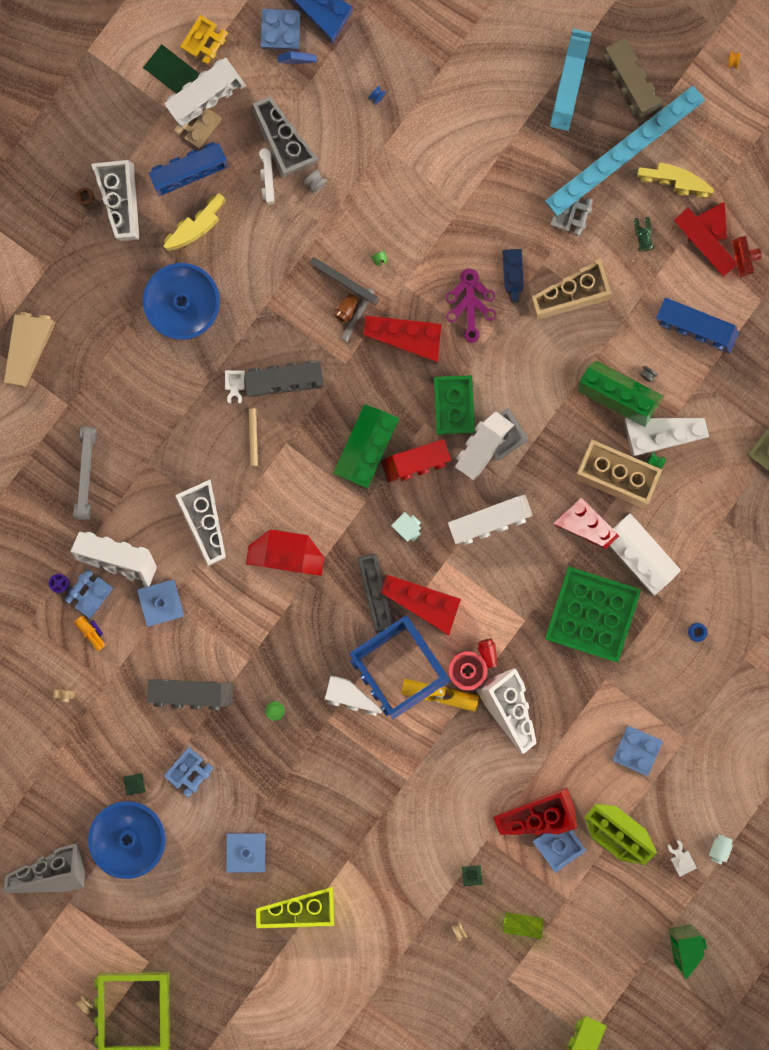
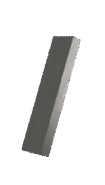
(362, 292)
(373, 583)

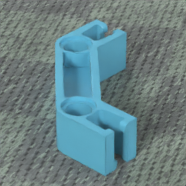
(570, 79)

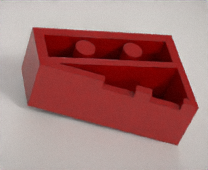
(416, 461)

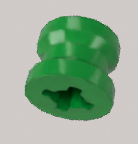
(656, 460)

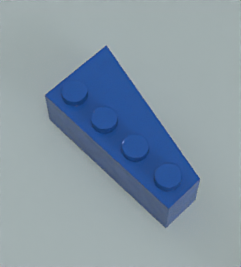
(326, 15)
(698, 325)

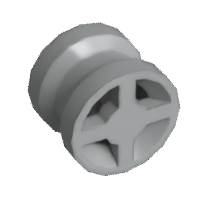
(315, 181)

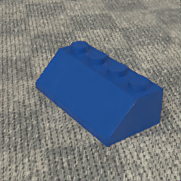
(188, 169)

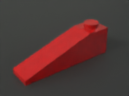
(544, 815)

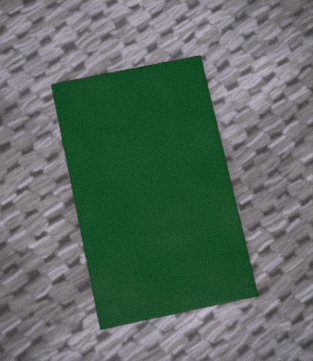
(170, 69)

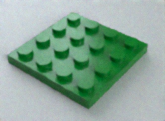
(592, 614)

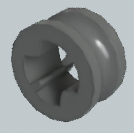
(648, 374)

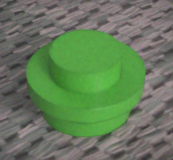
(275, 711)

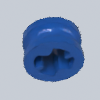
(377, 95)

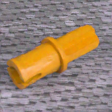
(89, 633)

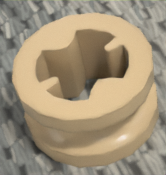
(459, 931)
(85, 1004)

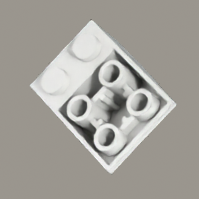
(346, 692)

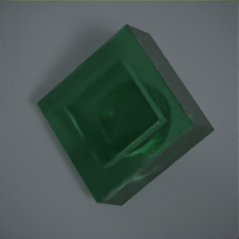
(134, 784)
(471, 875)

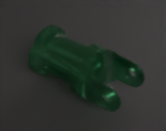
(644, 235)

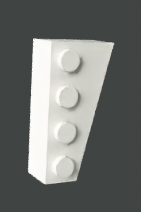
(119, 196)
(663, 433)
(490, 519)

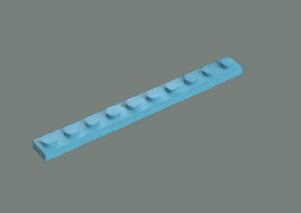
(624, 151)

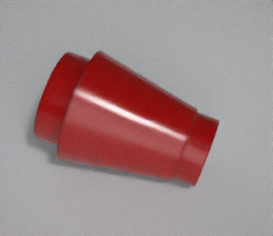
(487, 650)

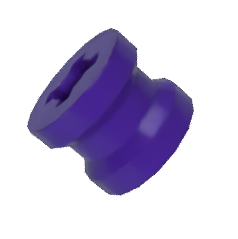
(56, 581)

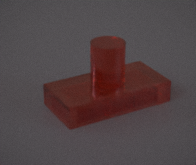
(745, 256)

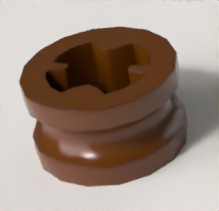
(90, 194)

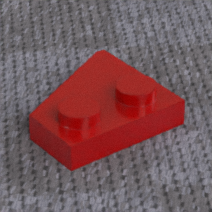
(714, 221)

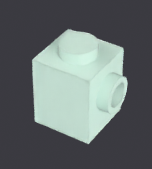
(407, 527)

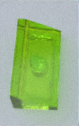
(523, 925)

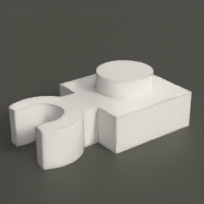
(234, 381)
(682, 861)

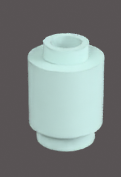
(721, 849)

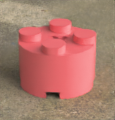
(475, 678)

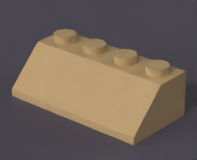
(618, 474)

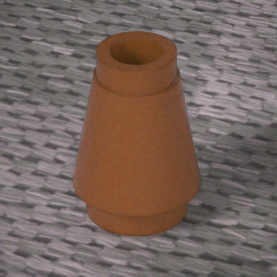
(345, 309)

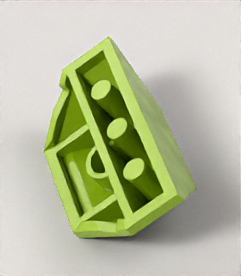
(619, 834)

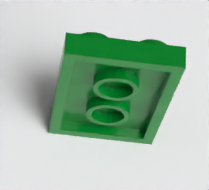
(454, 405)

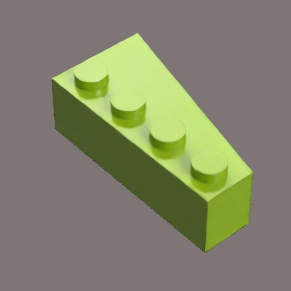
(587, 1034)

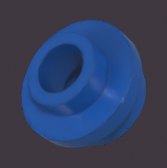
(702, 636)

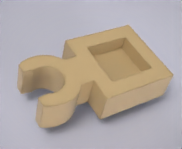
(63, 695)

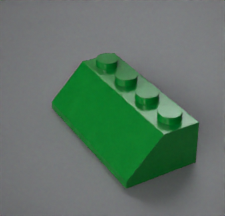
(619, 393)
(366, 446)
(687, 948)

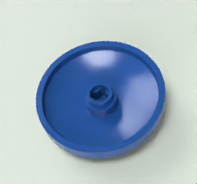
(181, 301)
(127, 839)

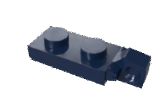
(513, 273)

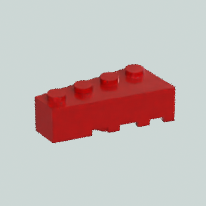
(405, 335)
(428, 604)

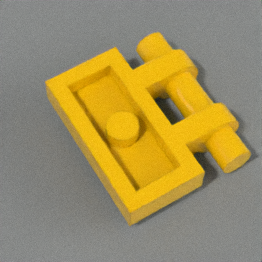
(198, 37)

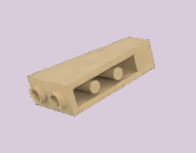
(26, 346)

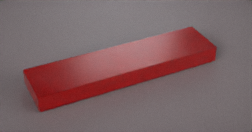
(705, 241)

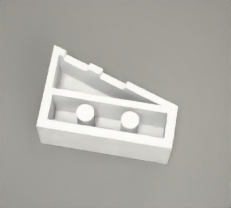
(482, 445)

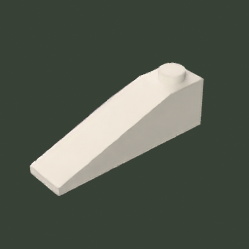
(506, 702)

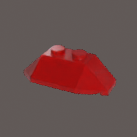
(286, 552)

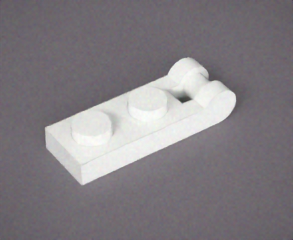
(267, 176)

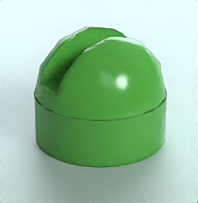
(376, 258)

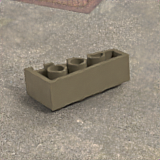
(631, 78)

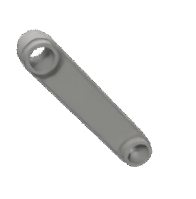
(82, 509)

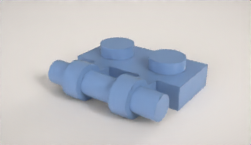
(94, 596)
(184, 767)

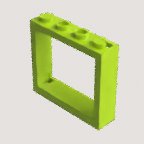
(99, 1003)

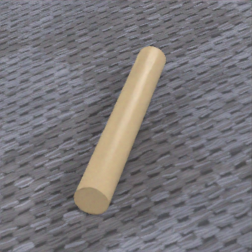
(253, 437)

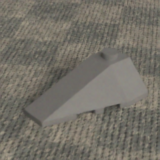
(55, 873)

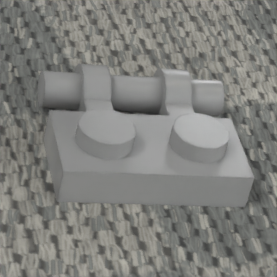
(566, 219)

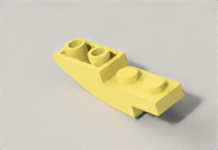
(683, 180)
(190, 230)

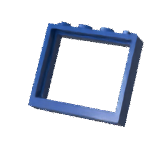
(380, 639)

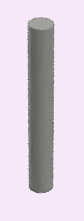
(355, 319)

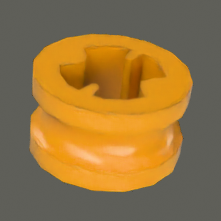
(733, 60)

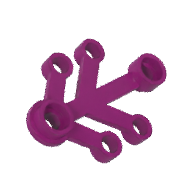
(470, 301)

